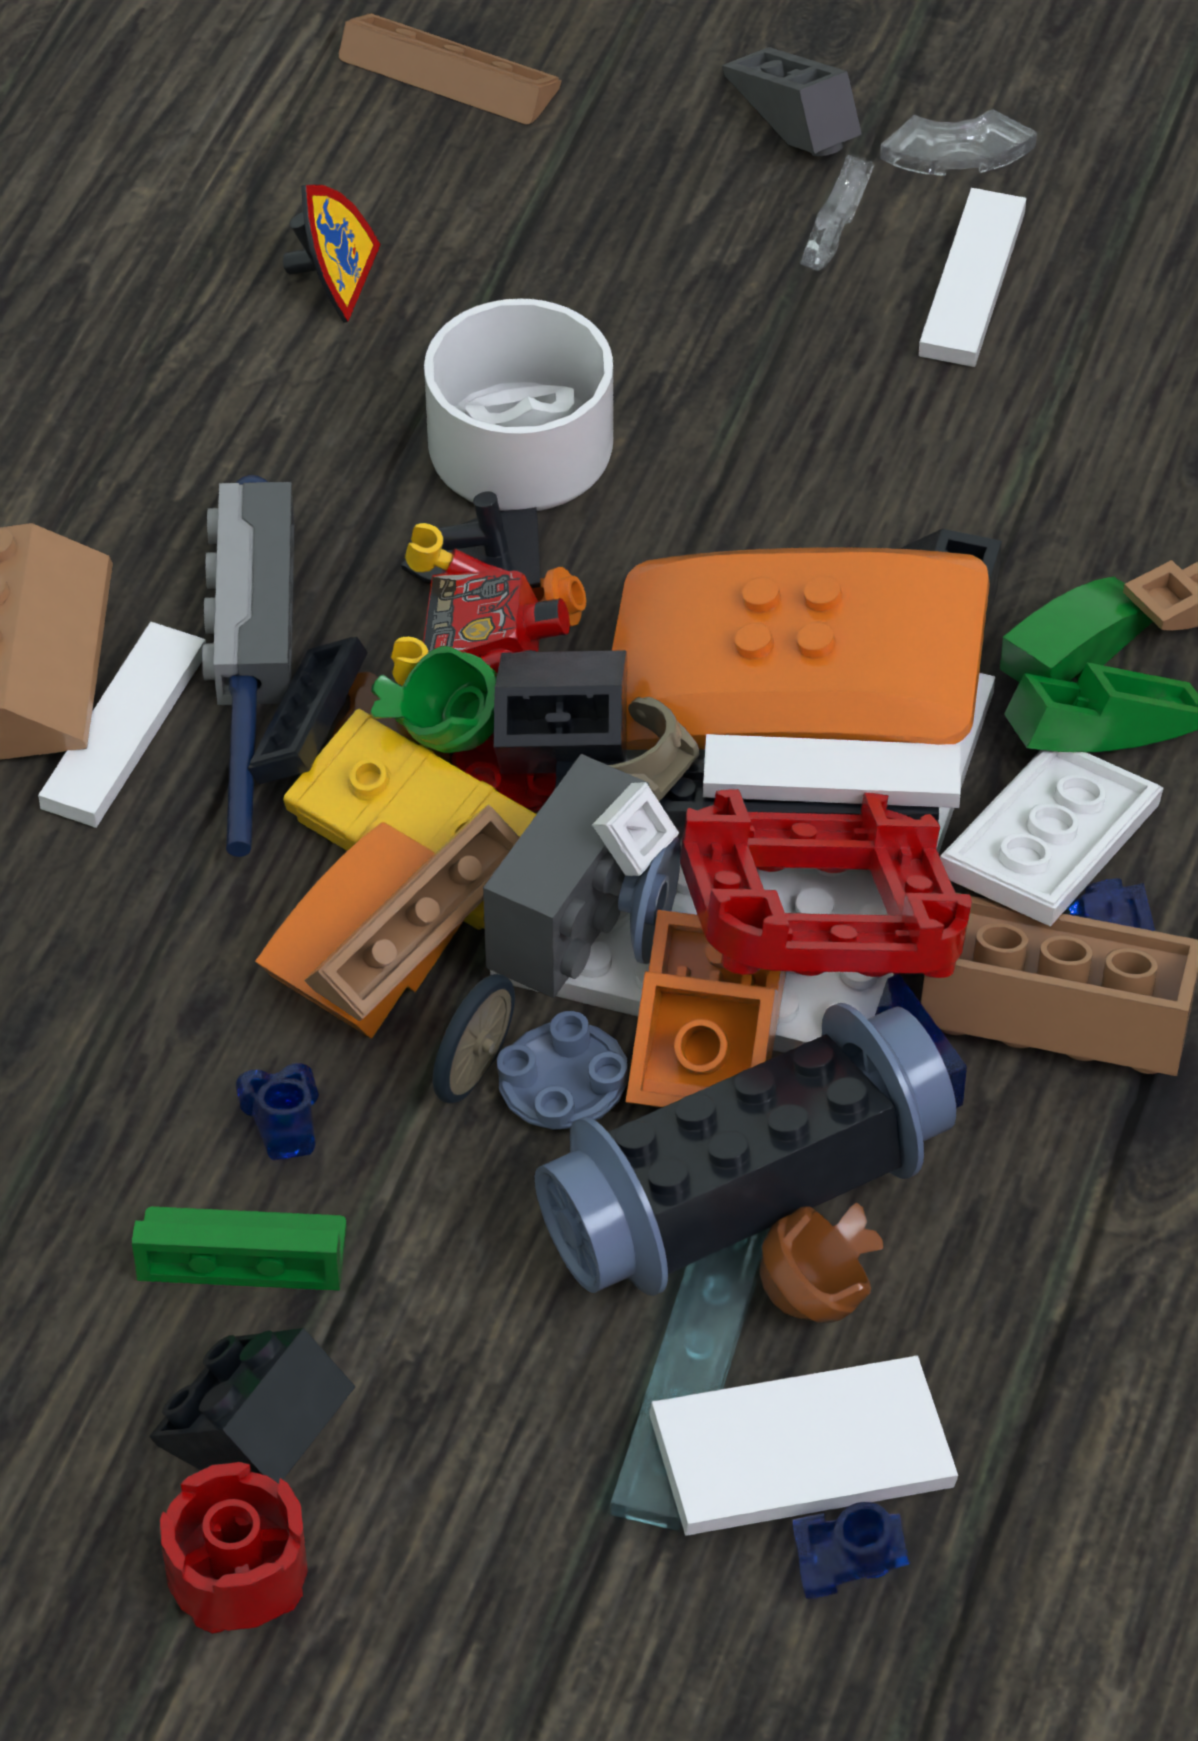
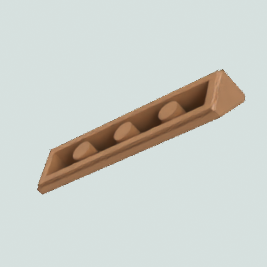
(447, 68)
(414, 917)

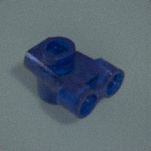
(281, 1108)
(855, 1546)

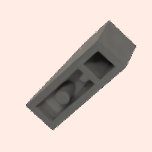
(799, 98)

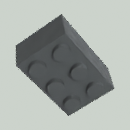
(556, 884)

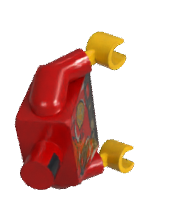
(474, 607)

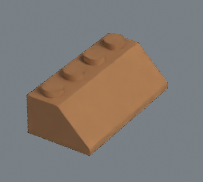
(49, 639)
(1069, 988)

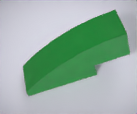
(1072, 630)
(1102, 710)

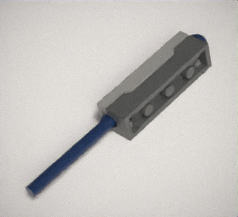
(249, 623)

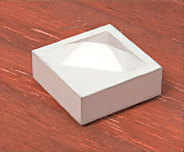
(635, 828)

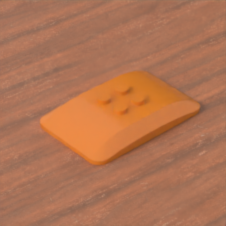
(807, 643)

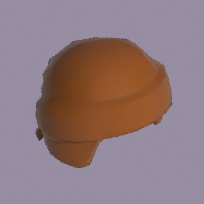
(815, 1266)

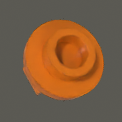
(561, 584)

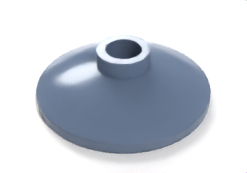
(648, 893)

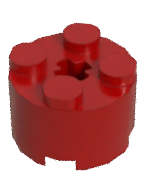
(234, 1548)

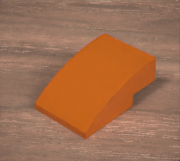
(340, 905)
(697, 1016)

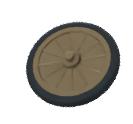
(473, 1038)

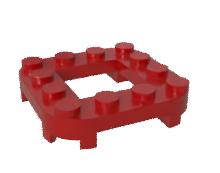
(752, 931)

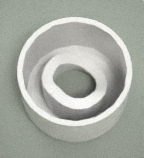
(519, 403)

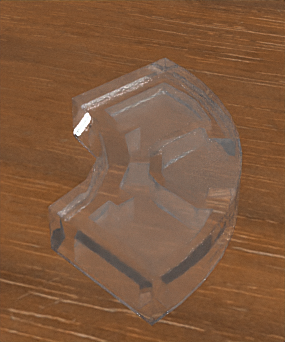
(979, 142)
(837, 211)

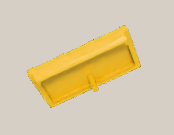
(381, 776)

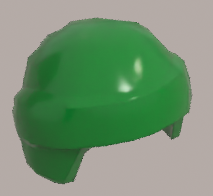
(443, 700)

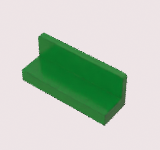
(239, 1248)

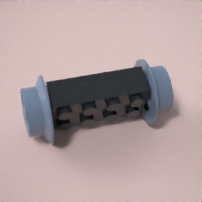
(746, 1151)

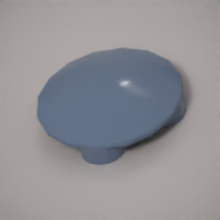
(562, 1072)

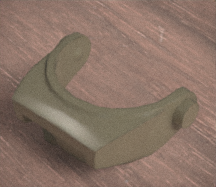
(670, 756)

